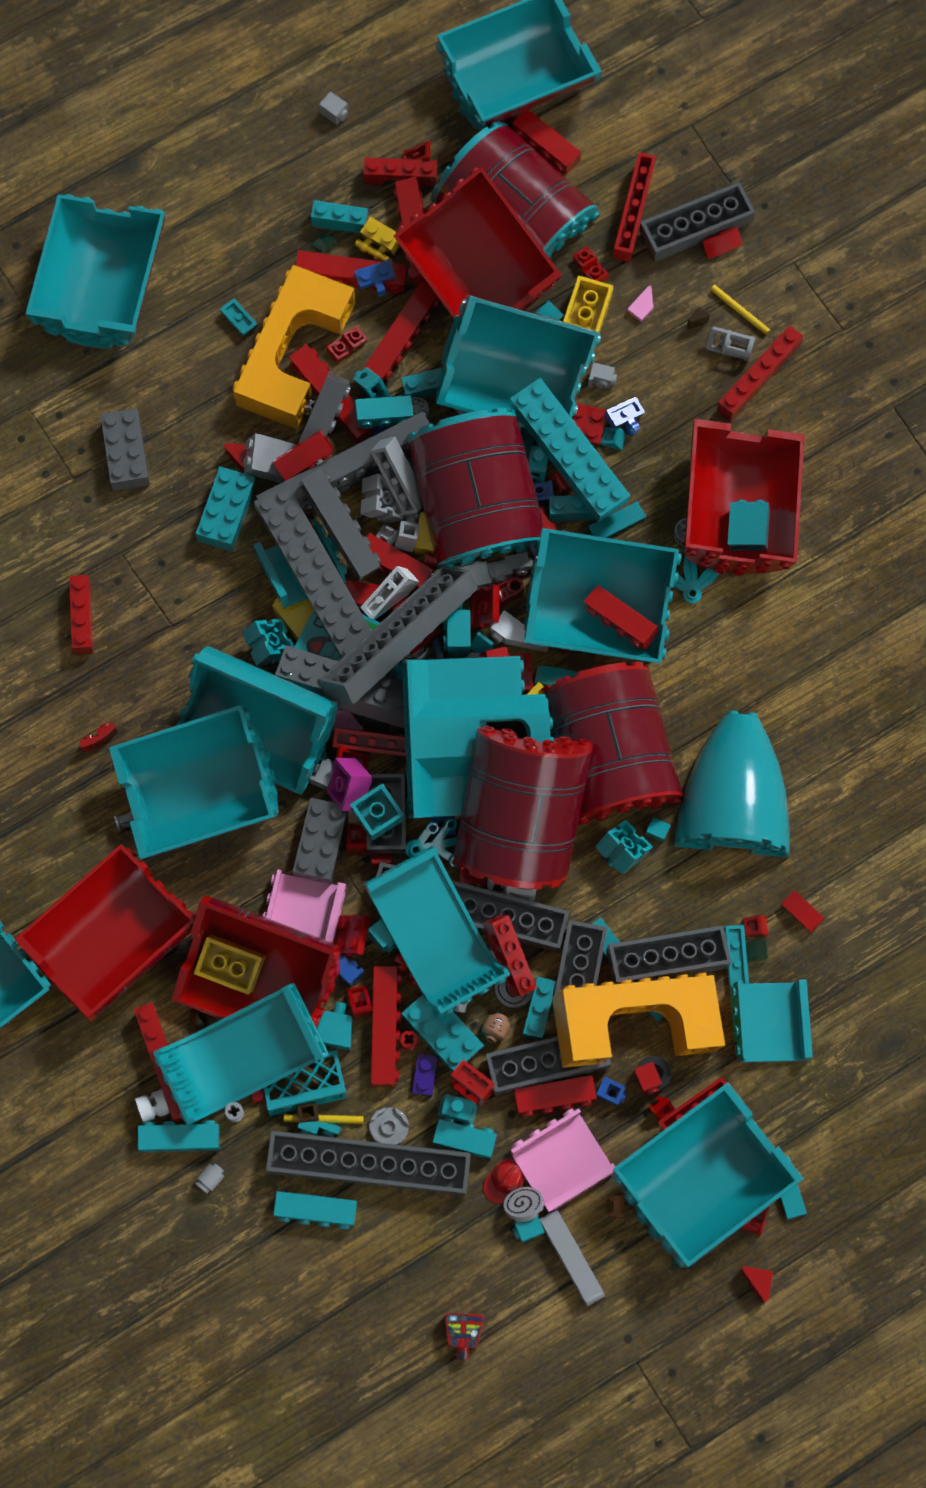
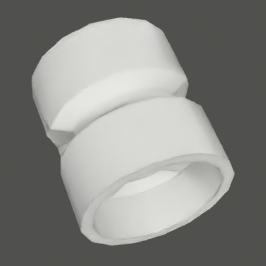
(146, 1109)

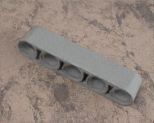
(571, 1257)

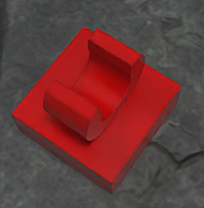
(662, 1108)

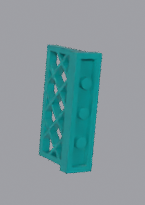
(320, 1095)

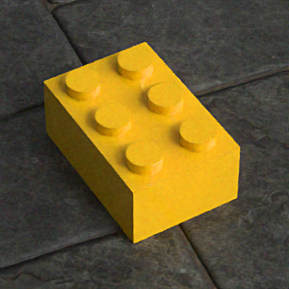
(589, 303)
(230, 964)

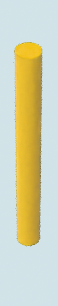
(739, 309)
(329, 1119)

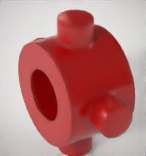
(258, 1096)

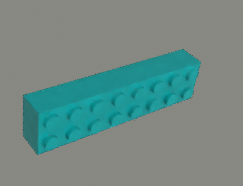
(569, 450)

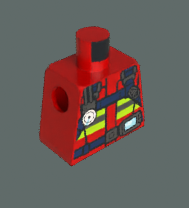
(463, 1332)

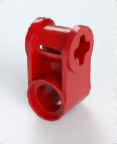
(508, 595)
(759, 1220)

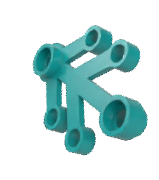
(438, 841)

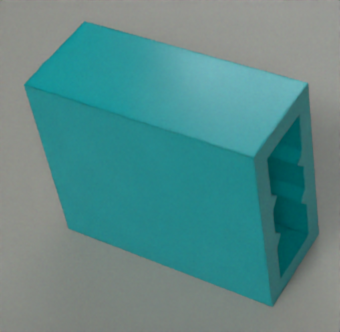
(748, 526)

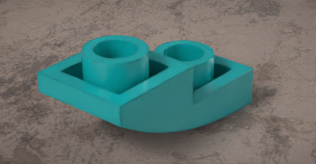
(549, 675)
(310, 1128)

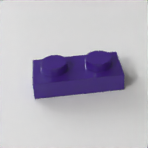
(425, 1075)

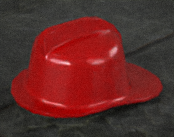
(503, 1180)

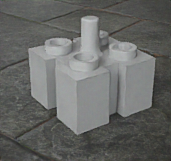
(379, 500)

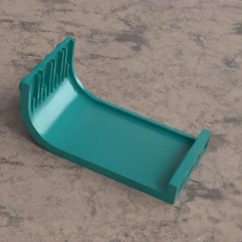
(434, 931)
(240, 1054)

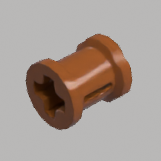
(617, 1207)

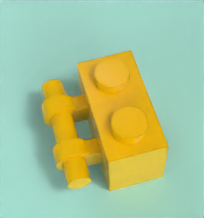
(381, 236)

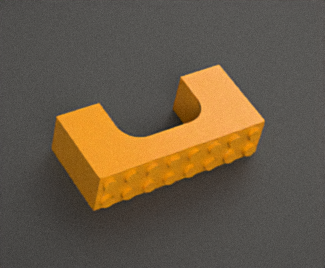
(300, 302)
(685, 1002)

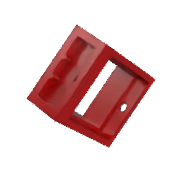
(470, 1079)

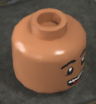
(495, 1028)

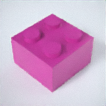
(348, 782)

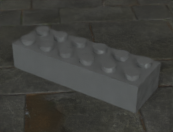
(696, 221)
(339, 524)
(669, 955)
(532, 1065)

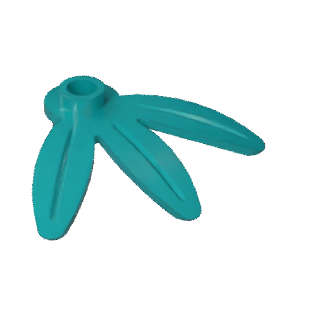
(691, 582)

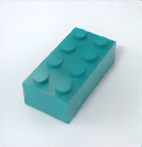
(226, 509)
(442, 1033)

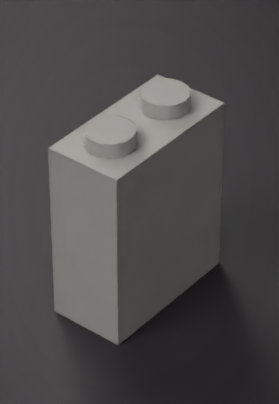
(261, 454)

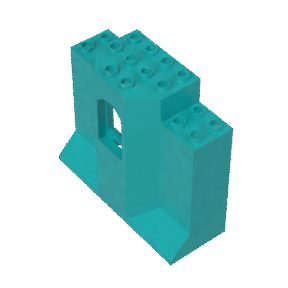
(441, 715)

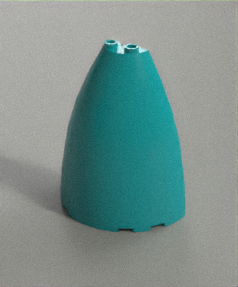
(736, 792)

